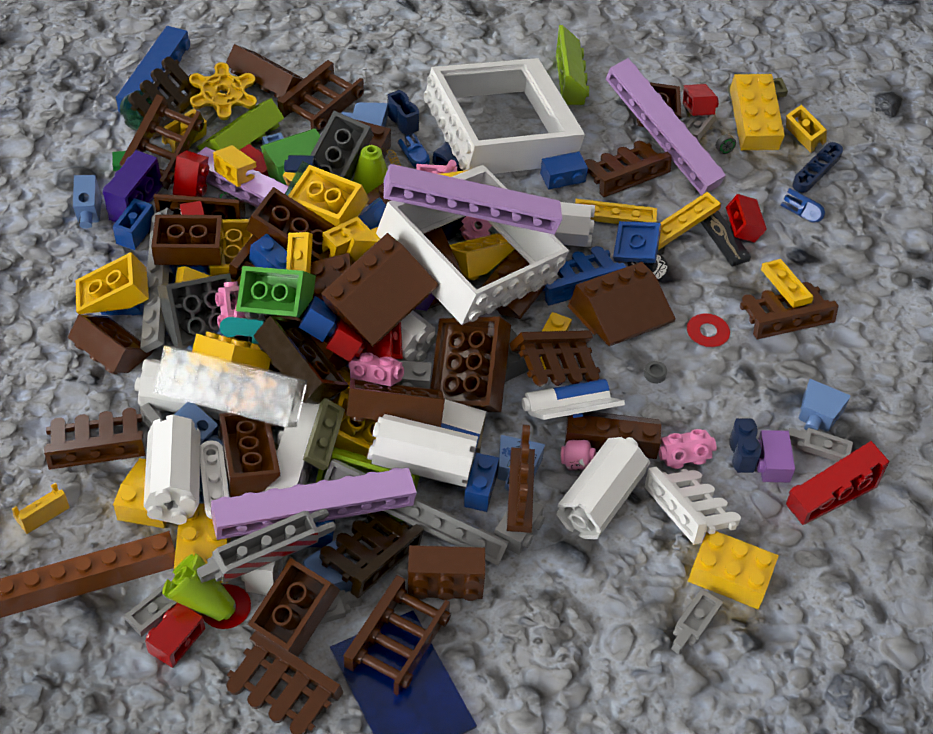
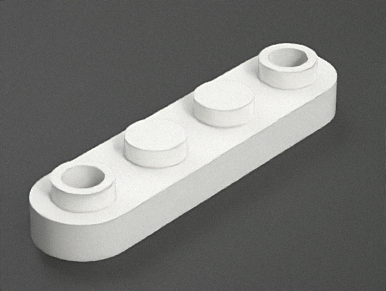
(212, 473)

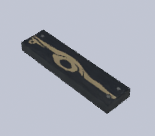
(725, 240)

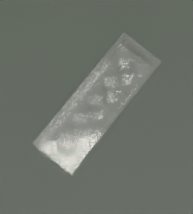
(230, 386)

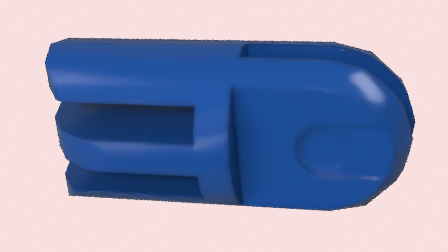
(415, 152)
(807, 209)

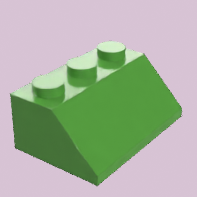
(278, 151)
(275, 291)

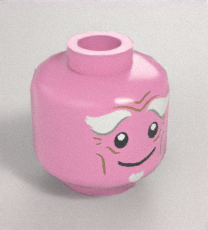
(577, 454)

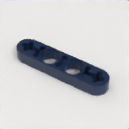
(815, 165)

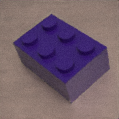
(136, 179)

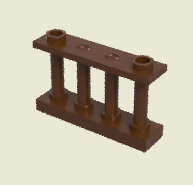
(313, 83)
(150, 126)
(384, 613)

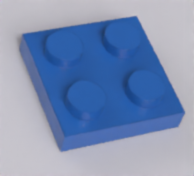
(637, 242)

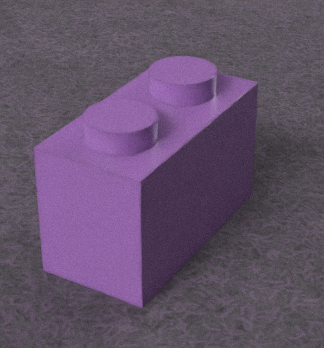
(776, 456)

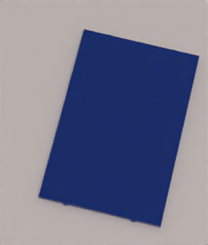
(425, 707)

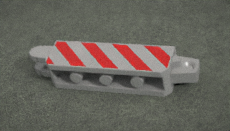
(265, 546)

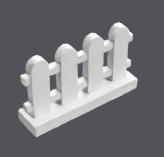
(679, 505)

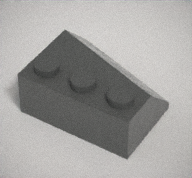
(191, 308)

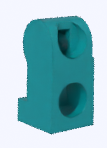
(240, 326)

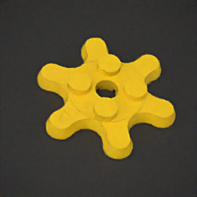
(224, 81)

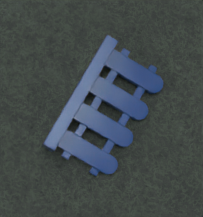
(563, 288)

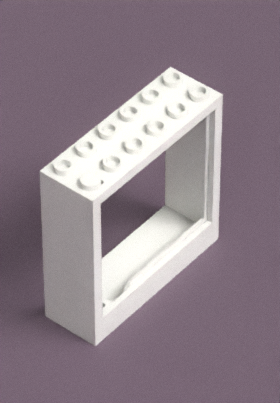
(501, 77)
(541, 250)

